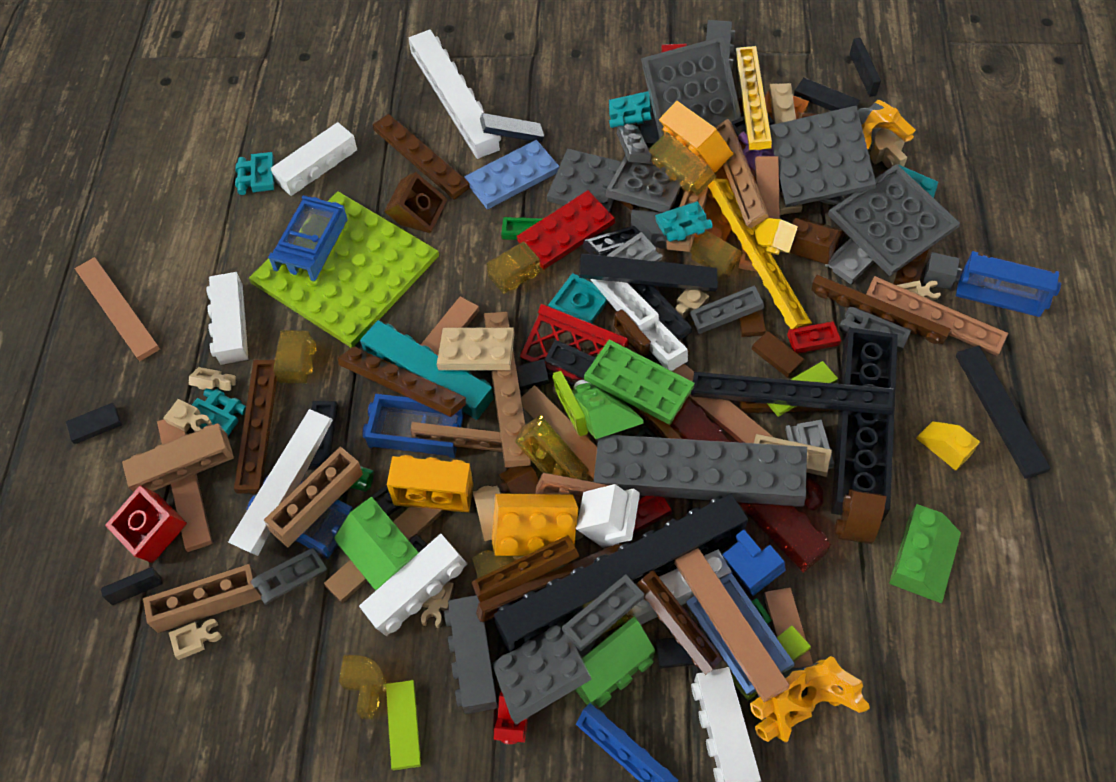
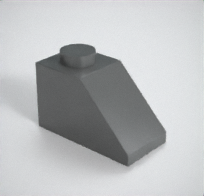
(646, 223)

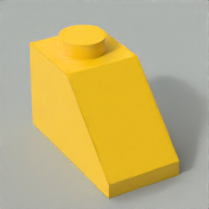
(775, 235)
(949, 442)

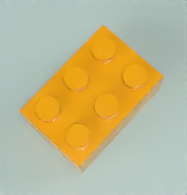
(696, 135)
(430, 483)
(531, 522)

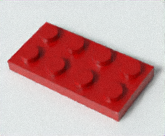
(567, 229)

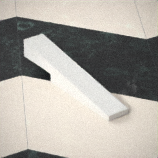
(663, 344)
(281, 482)

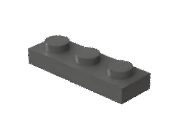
(633, 144)
(727, 309)
(603, 612)

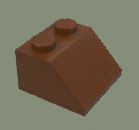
(416, 203)
(815, 240)

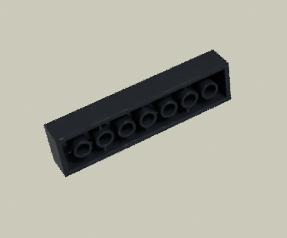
(865, 438)

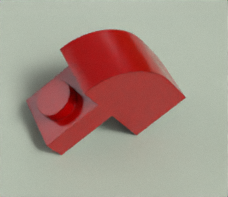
(505, 727)

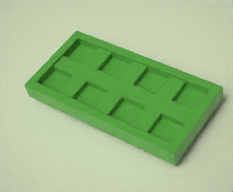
(639, 381)

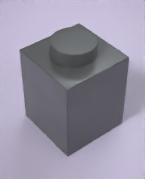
(942, 269)

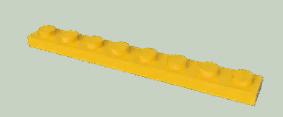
(753, 99)
(761, 260)

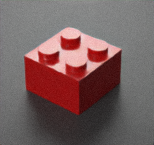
(146, 524)

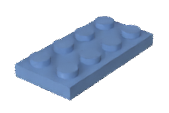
(512, 174)
(757, 624)

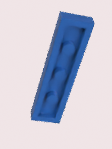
(621, 747)

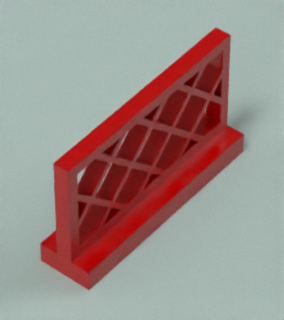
(569, 324)

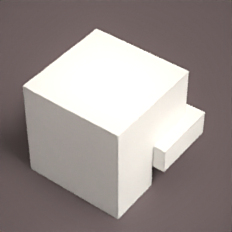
(608, 515)

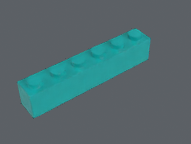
(404, 352)

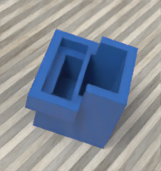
(751, 565)

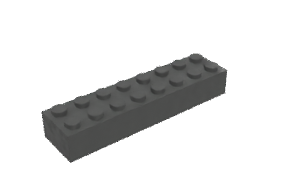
(703, 469)

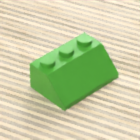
(604, 411)
(374, 543)
(926, 554)
(615, 662)

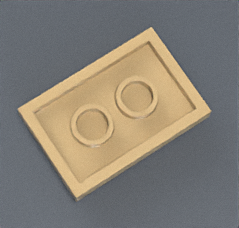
(476, 349)

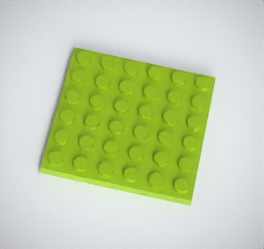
(359, 280)

